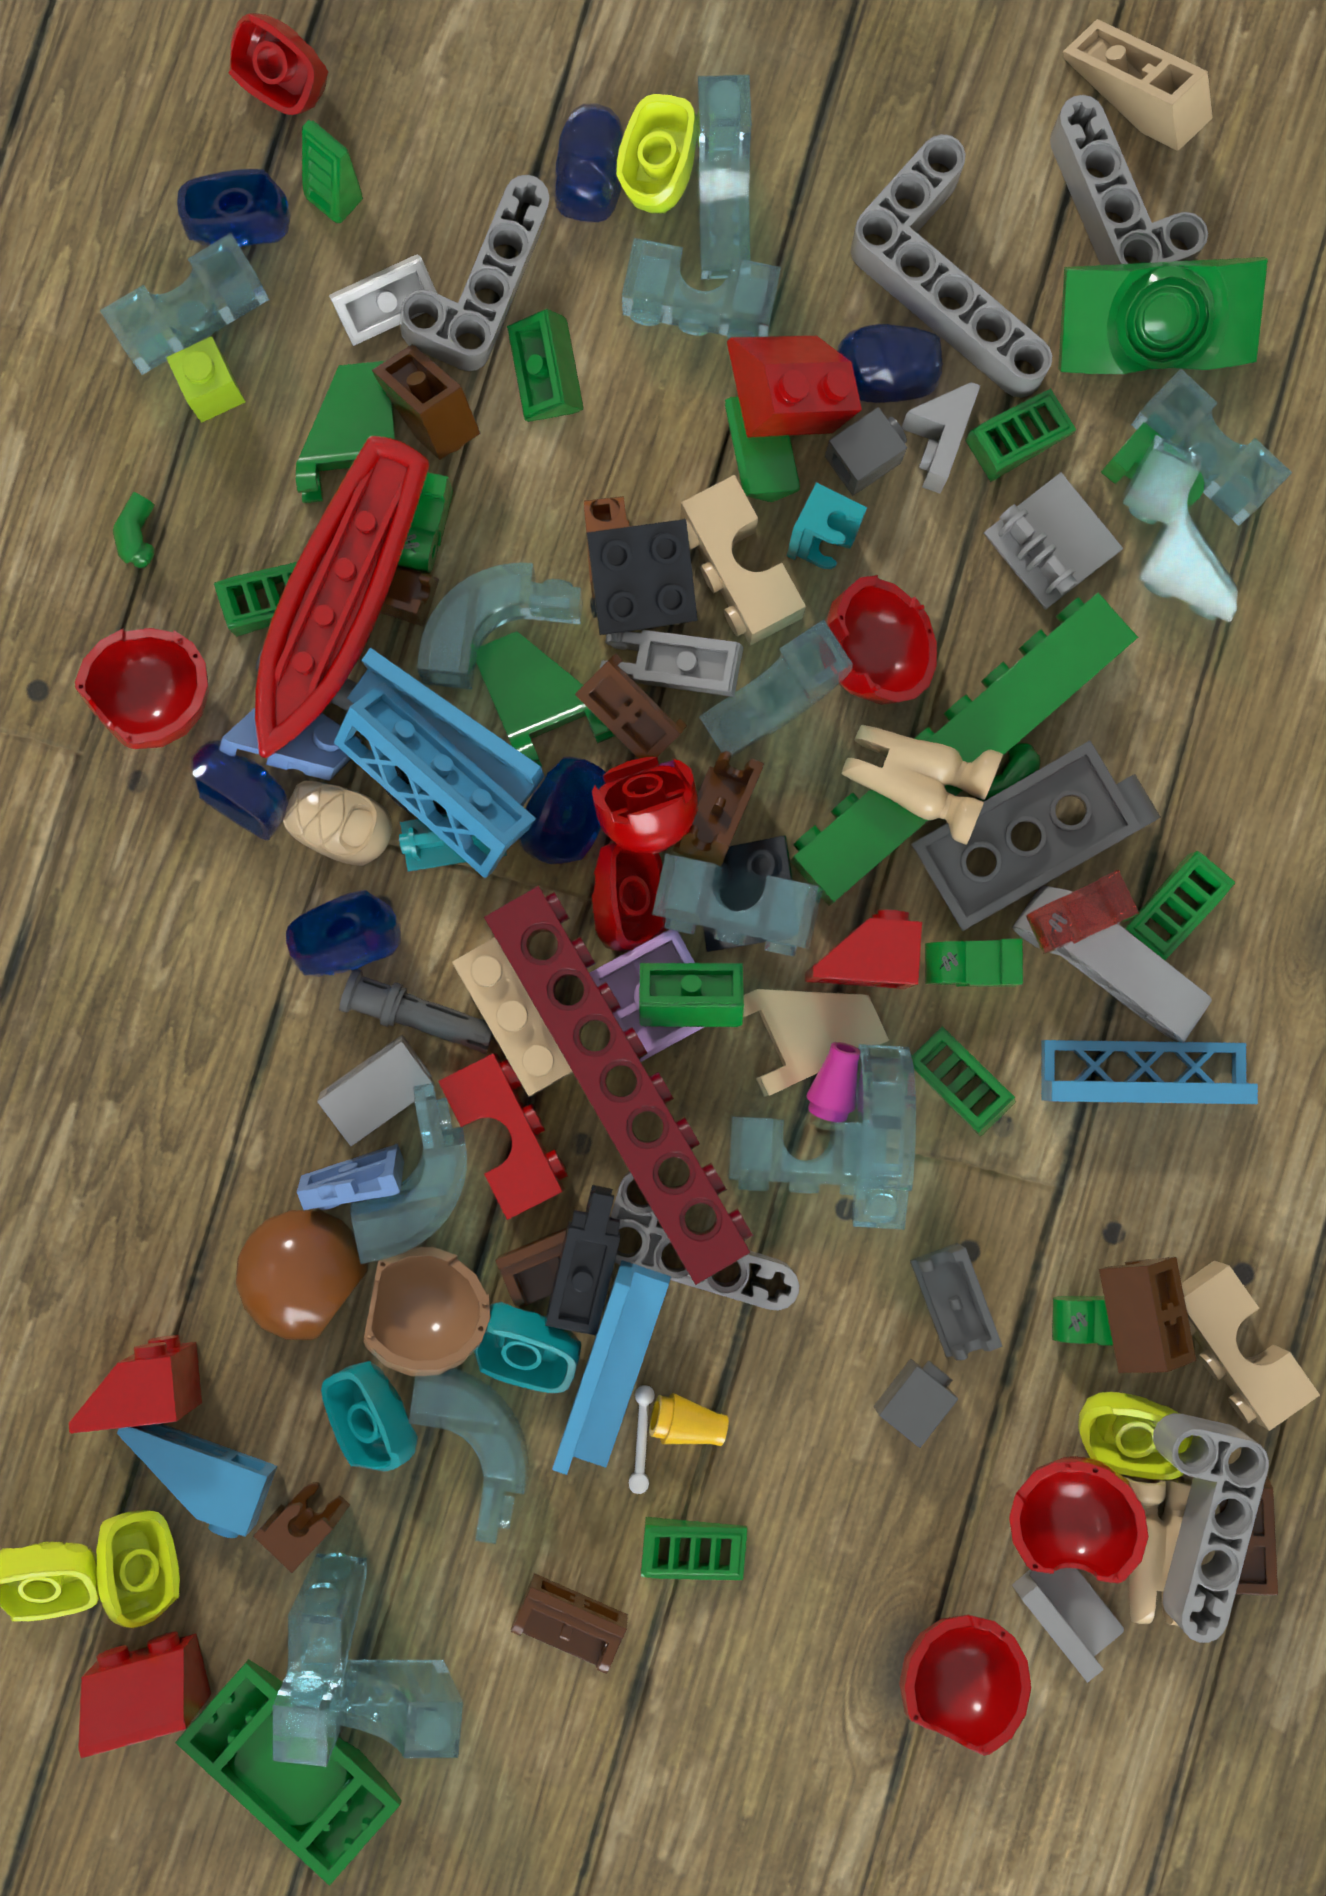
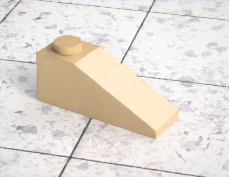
(1144, 83)

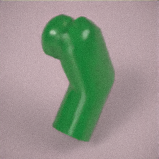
(128, 532)
(1022, 763)

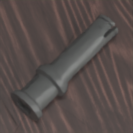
(395, 1005)

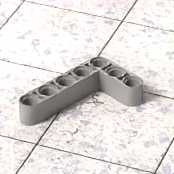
(940, 276)

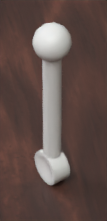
(639, 1480)

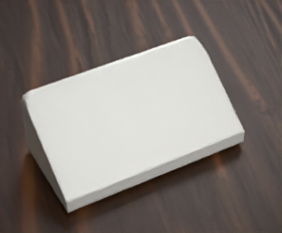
(376, 301)

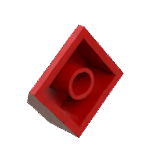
(792, 385)
(875, 954)
(144, 1389)
(141, 1693)

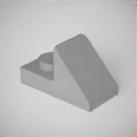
(944, 424)

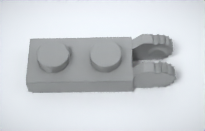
(680, 661)

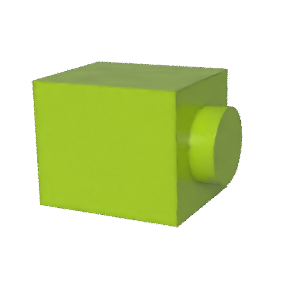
(205, 379)

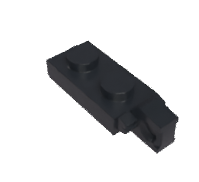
(585, 1266)

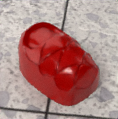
(276, 64)
(626, 897)

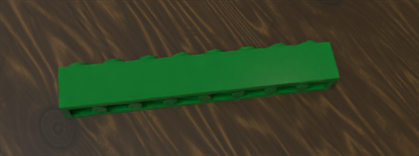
(995, 720)

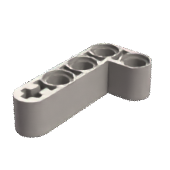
(1086, 141)
(488, 272)
(1128, 973)
(655, 1239)
(1194, 1593)

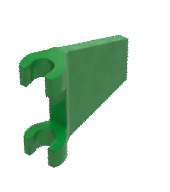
(347, 418)
(532, 692)

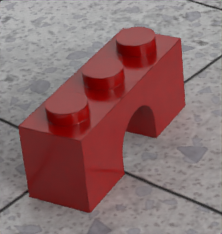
(529, 1172)

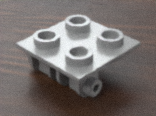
(1052, 540)

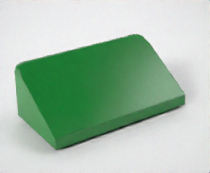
(545, 366)
(763, 463)
(691, 995)

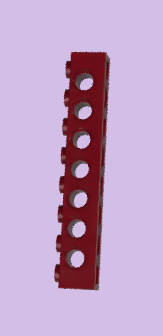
(700, 1252)

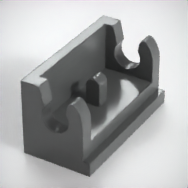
(955, 1302)

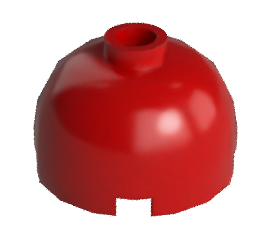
(647, 804)

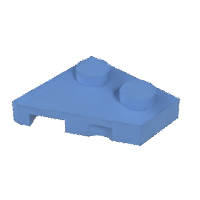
(309, 752)
(353, 1180)

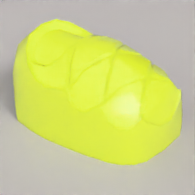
(658, 152)
(1120, 1434)
(136, 1567)
(47, 1580)

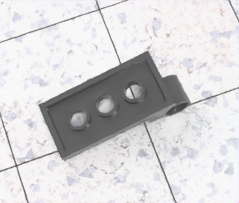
(1110, 816)

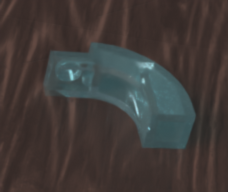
(481, 606)
(795, 682)
(884, 1136)
(426, 1197)
(489, 1425)

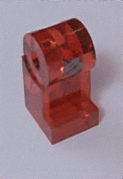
(1083, 913)

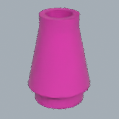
(835, 1086)

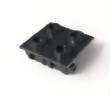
(641, 577)
(745, 878)

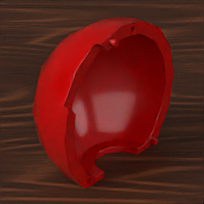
(885, 640)
(145, 686)
(1080, 1519)
(967, 1682)

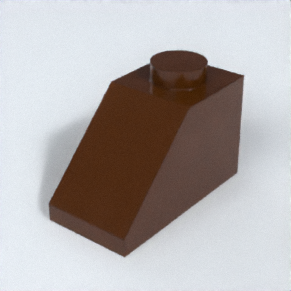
(427, 401)

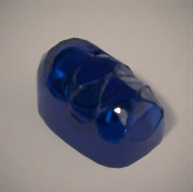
(587, 164)
(234, 203)
(893, 362)
(239, 789)
(564, 813)
(343, 935)

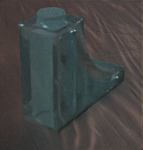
(723, 171)
(405, 1704)

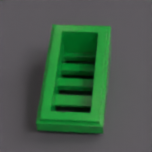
(328, 173)
(988, 453)
(248, 584)
(1206, 871)
(993, 1112)
(676, 1529)

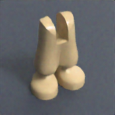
(917, 777)
(1163, 1534)

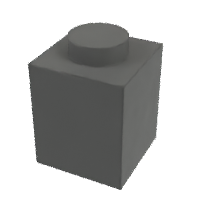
(866, 450)
(917, 1401)

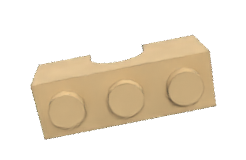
(756, 600)
(512, 1017)
(1264, 1386)

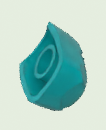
(527, 1352)
(368, 1418)

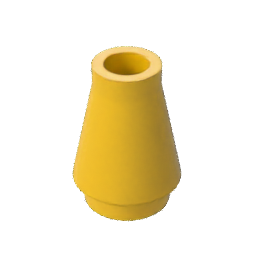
(685, 1422)

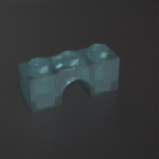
(658, 294)
(213, 296)
(1234, 474)
(691, 897)
(760, 1156)

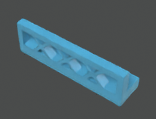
(494, 756)
(435, 773)
(1146, 1092)
(612, 1366)

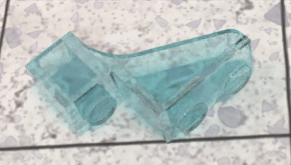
(1180, 556)
(318, 1650)

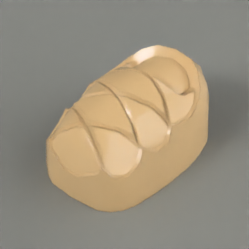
(338, 822)

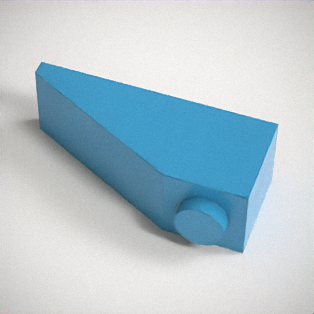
(204, 1476)

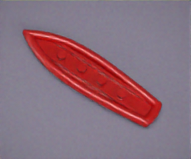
(336, 590)

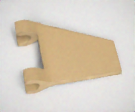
(806, 1025)

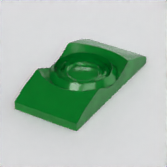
(1161, 315)
(312, 1809)

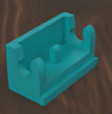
(825, 518)

